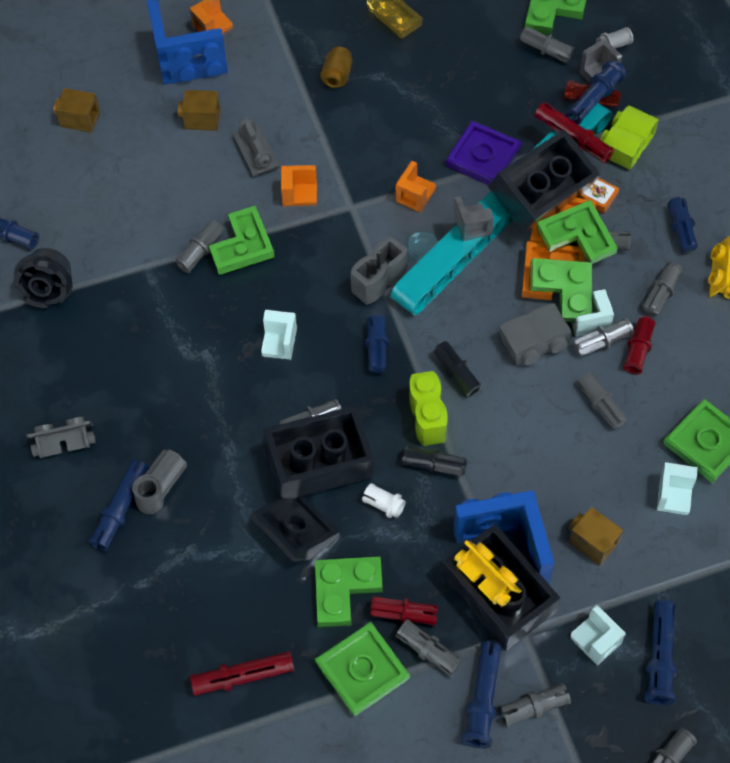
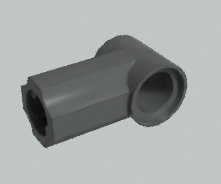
(159, 480)

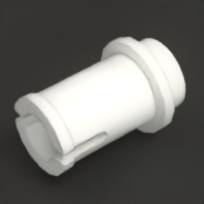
(383, 500)

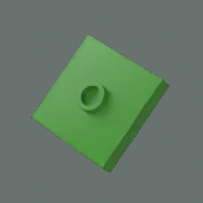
(703, 440)
(362, 669)

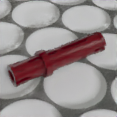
(583, 138)
(202, 682)

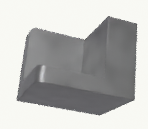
(596, 57)
(472, 220)

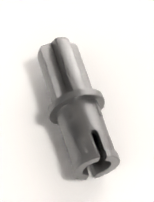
(603, 337)

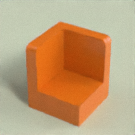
(208, 16)
(299, 185)
(414, 190)

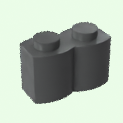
(377, 271)
(535, 334)

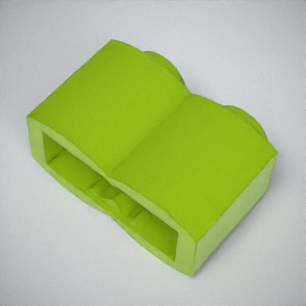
(630, 135)
(428, 408)

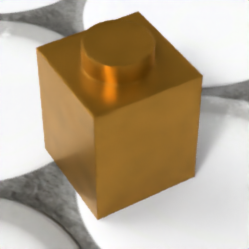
(77, 110)
(200, 110)
(594, 535)

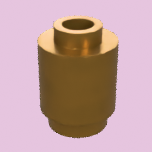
(336, 67)

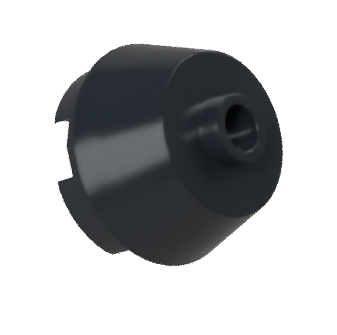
(44, 277)

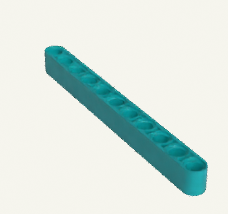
(454, 254)

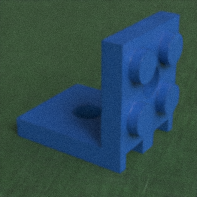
(177, 52)
(510, 514)

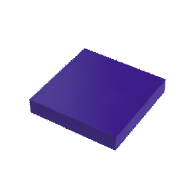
(482, 153)

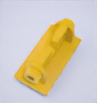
(720, 274)
(478, 562)

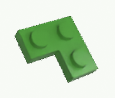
(543, 13)
(581, 225)
(248, 245)
(569, 279)
(338, 580)

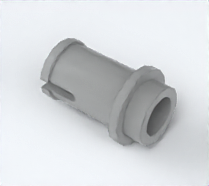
(617, 38)

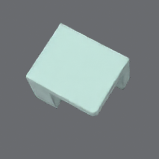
(601, 315)
(279, 334)
(676, 488)
(598, 635)

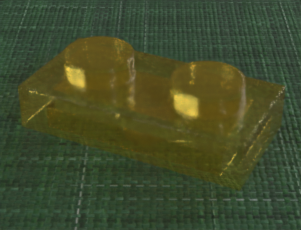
(396, 15)

